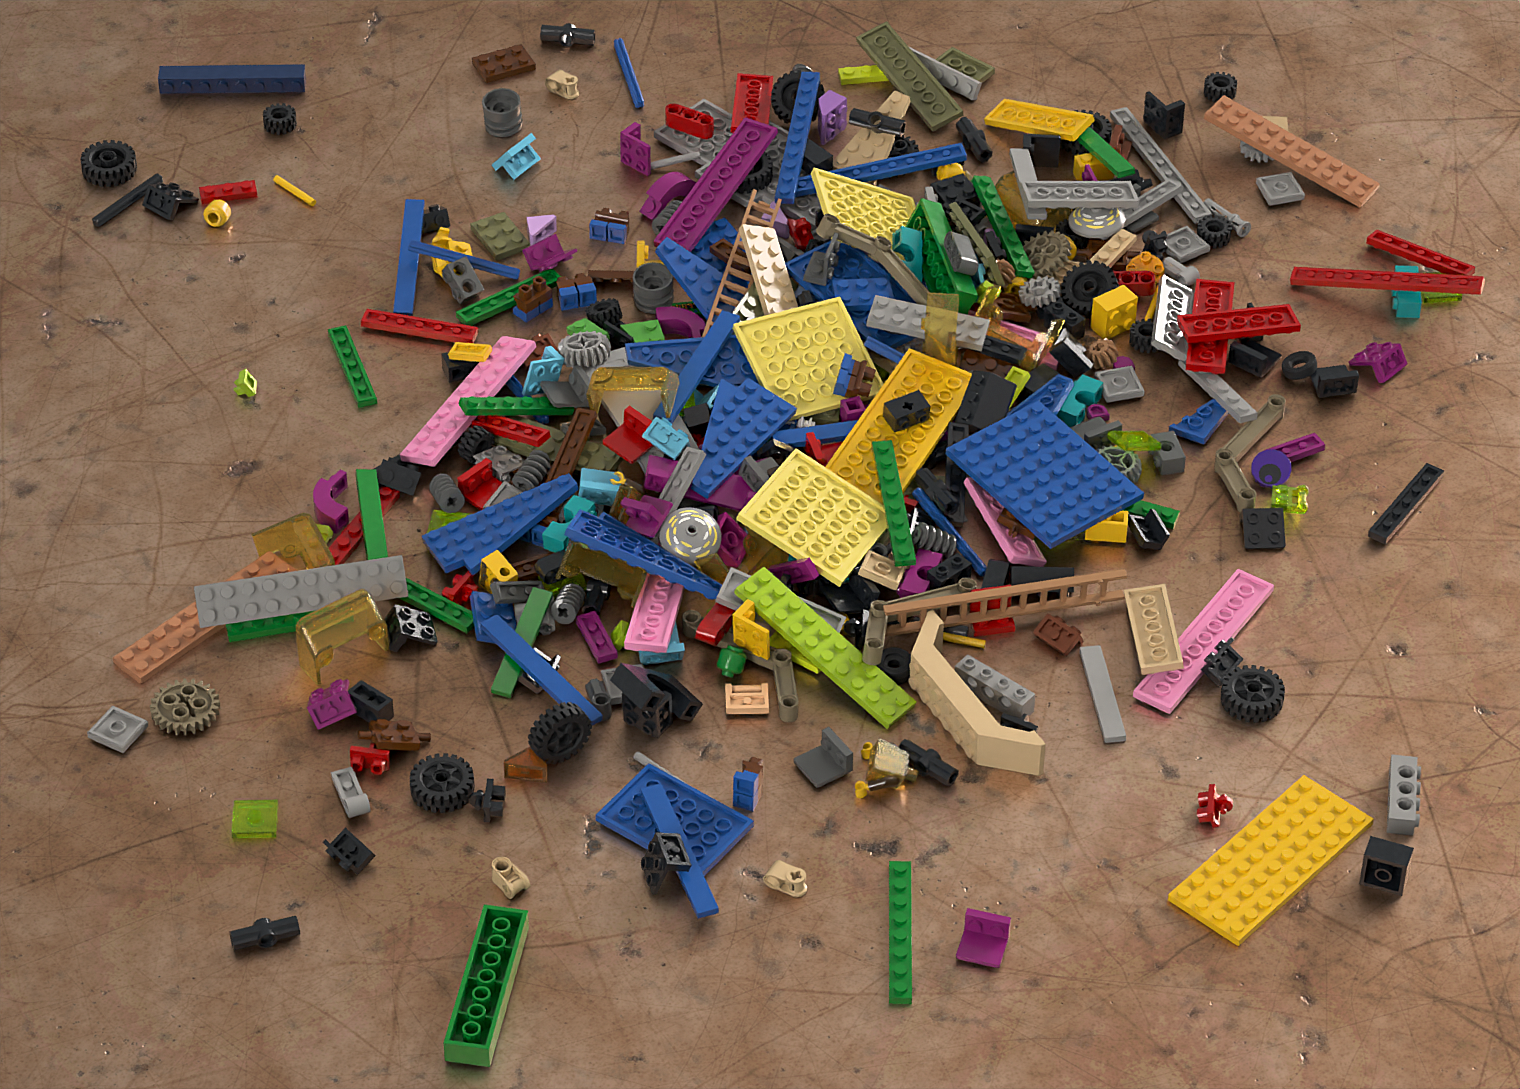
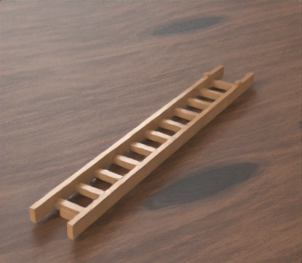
(762, 207)
(1101, 578)

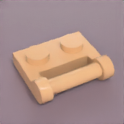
(747, 699)

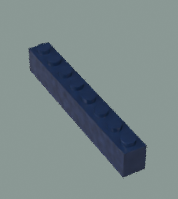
(232, 78)

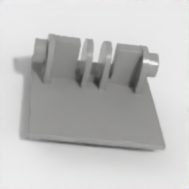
(502, 461)

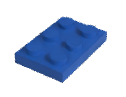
(860, 293)
(484, 607)

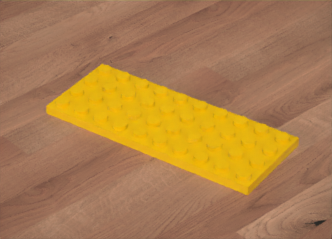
(944, 391)
(1270, 860)

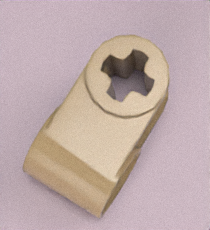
(563, 84)
(508, 877)
(785, 877)

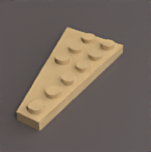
(870, 146)

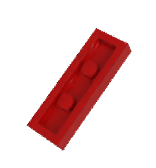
(228, 191)

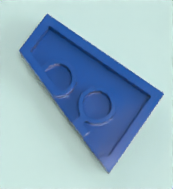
(1201, 424)

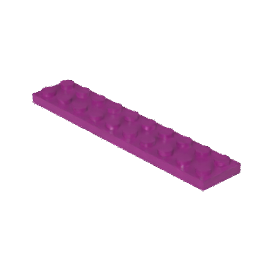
(717, 184)

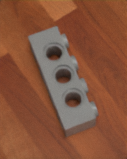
(995, 688)
(1402, 795)

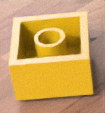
(1114, 312)

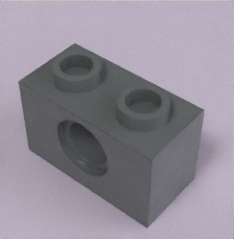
(1171, 457)

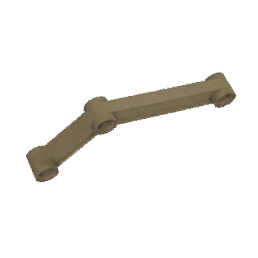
(877, 249)
(1239, 445)
(878, 621)
(779, 662)

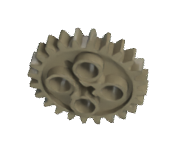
(1047, 253)
(173, 704)

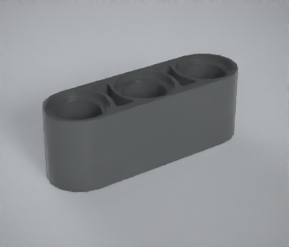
(961, 253)

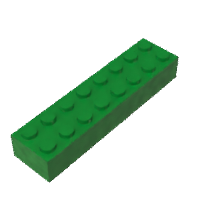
(936, 266)
(486, 986)

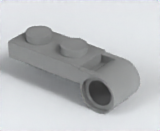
(350, 792)

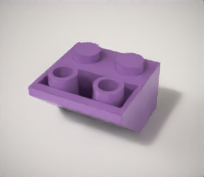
(831, 115)

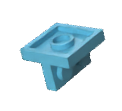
(518, 158)

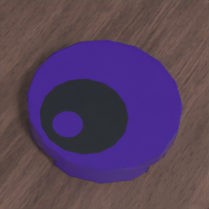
(1271, 468)

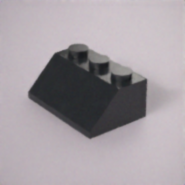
(985, 401)
(1025, 575)

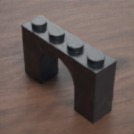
(647, 687)

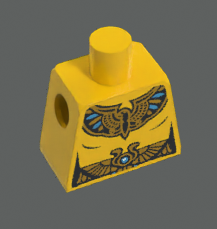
(495, 569)

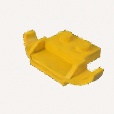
(441, 240)

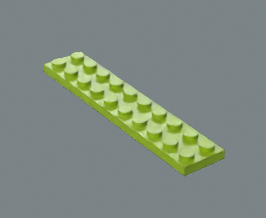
(825, 647)

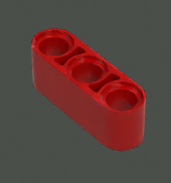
(689, 121)
(1139, 282)
(715, 624)

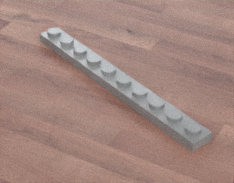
(1159, 163)

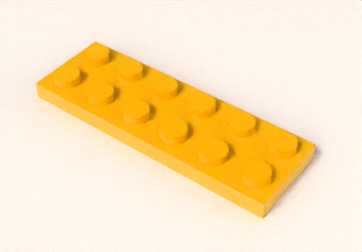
(1039, 119)

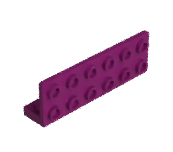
(732, 494)

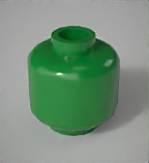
(731, 660)

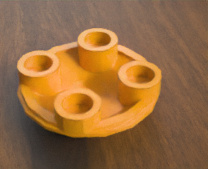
(1147, 262)

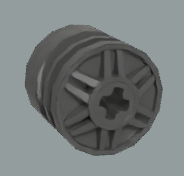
(502, 112)
(652, 287)

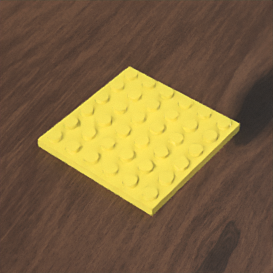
(862, 205)
(801, 354)
(816, 516)

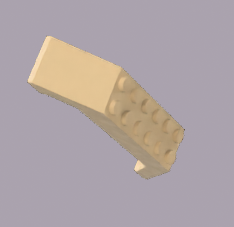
(963, 712)

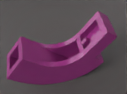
(664, 190)
(680, 321)
(325, 508)

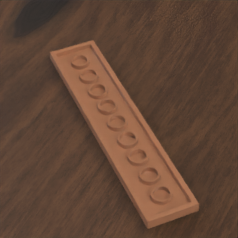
(1292, 151)
(183, 630)

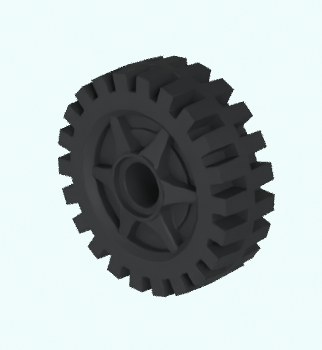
(783, 96)
(1100, 125)
(108, 163)
(759, 175)
(1079, 280)
(1252, 693)
(560, 733)
(441, 783)

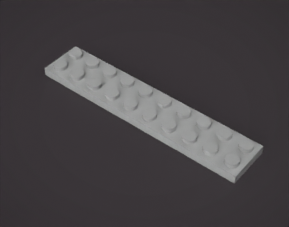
(298, 591)

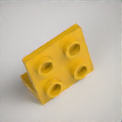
(642, 254)
(748, 633)

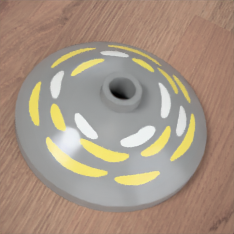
(1096, 222)
(686, 545)

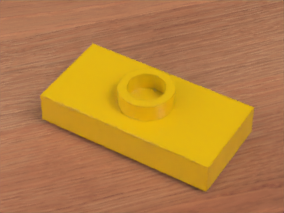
(470, 352)

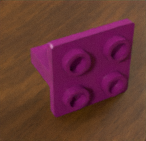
(646, 514)

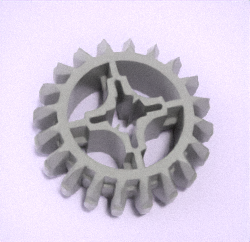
(584, 349)
(1124, 461)

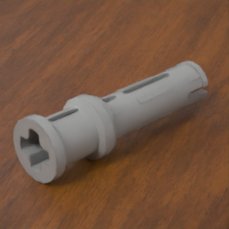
(1238, 223)

